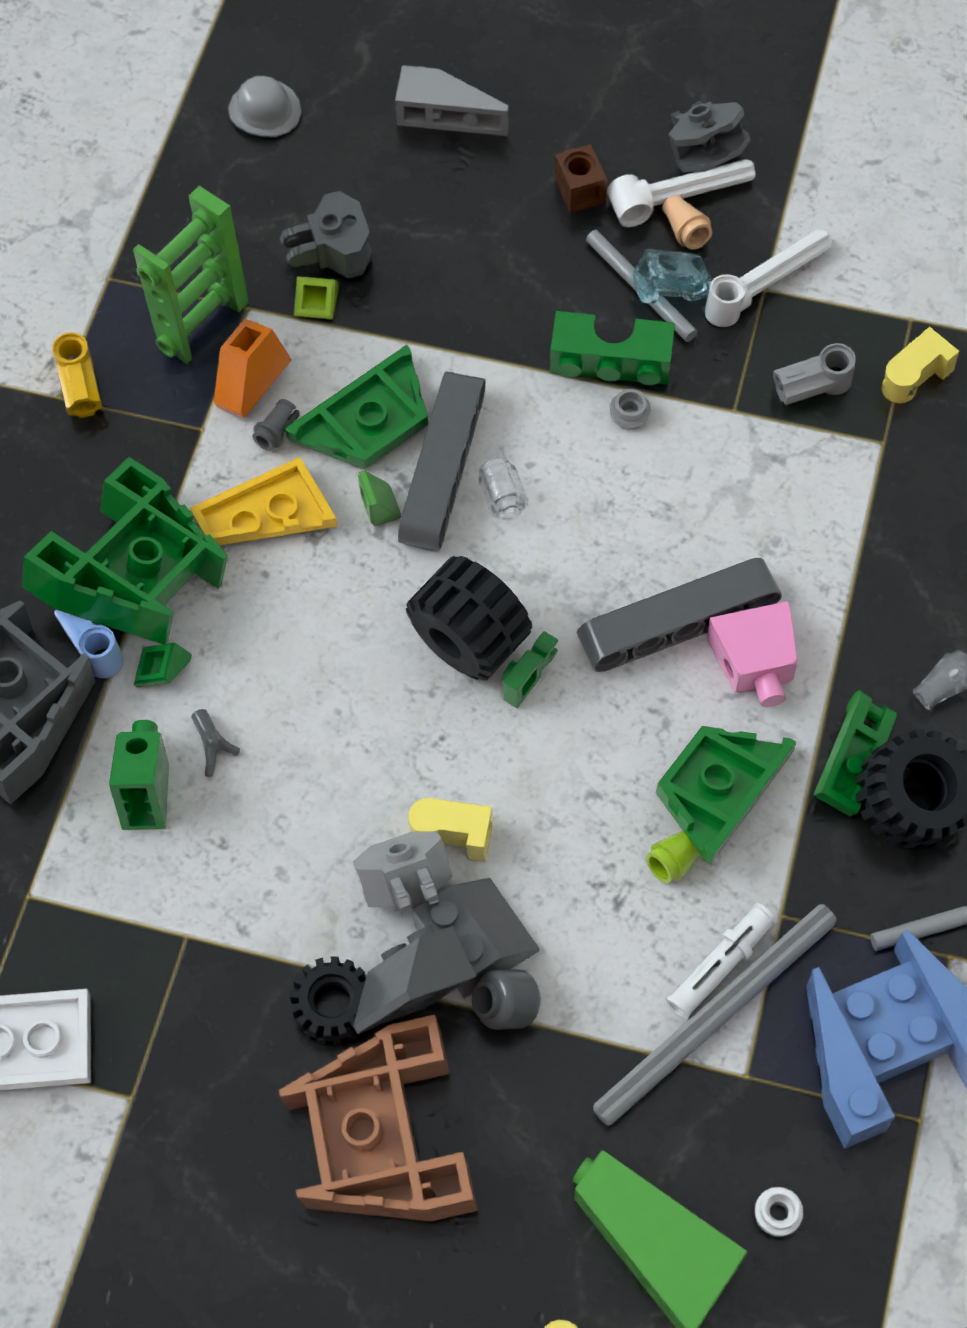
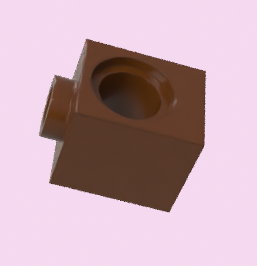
(580, 178)

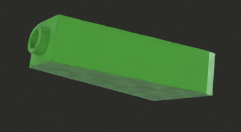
(660, 1241)

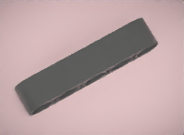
(442, 461)
(675, 614)

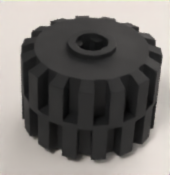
(469, 617)

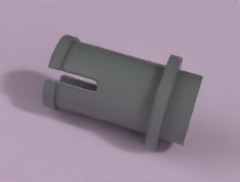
(270, 431)

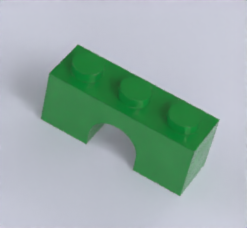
(640, 358)

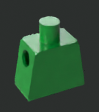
(140, 763)

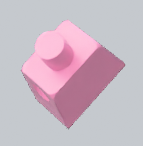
(756, 650)

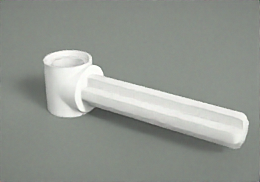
(635, 199)
(731, 294)

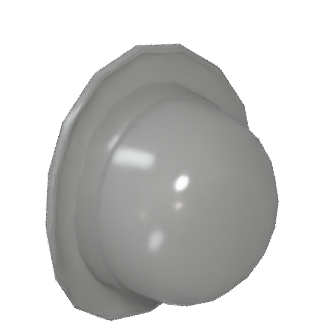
(265, 107)

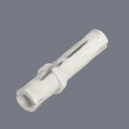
(755, 923)

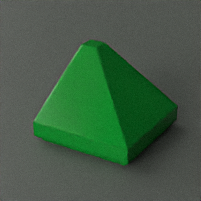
(160, 664)

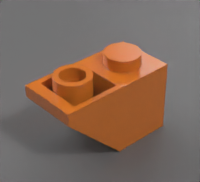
(248, 367)

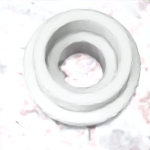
(788, 1201)

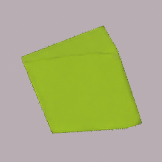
(315, 297)

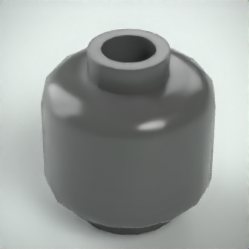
(506, 999)

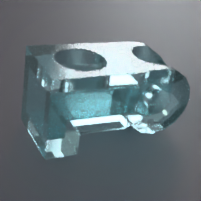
(670, 275)

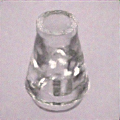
(944, 680)

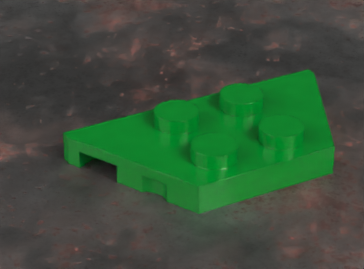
(367, 414)
(719, 783)

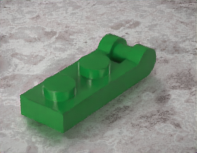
(850, 749)

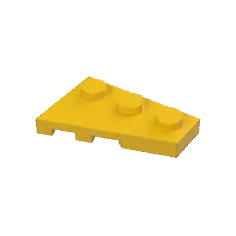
(266, 507)

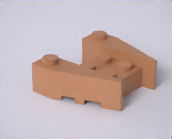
(367, 1132)

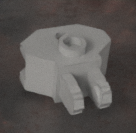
(404, 871)

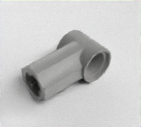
(814, 376)

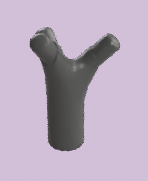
(211, 740)

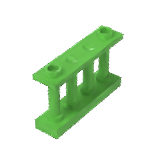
(220, 274)

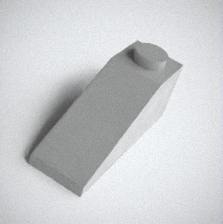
(445, 103)

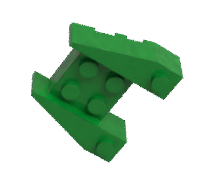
(133, 565)

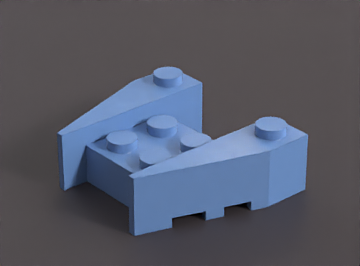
(883, 1031)

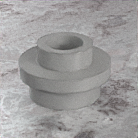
(633, 400)

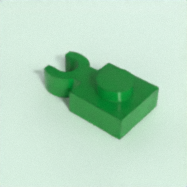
(524, 674)

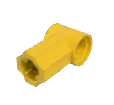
(76, 375)

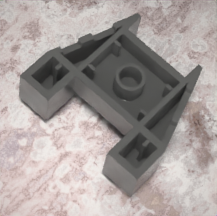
(35, 702)

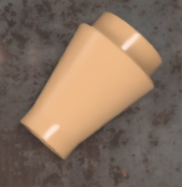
(688, 224)

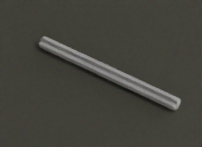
(714, 1015)

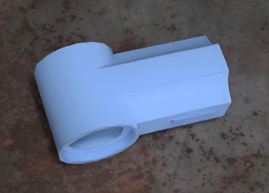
(88, 639)

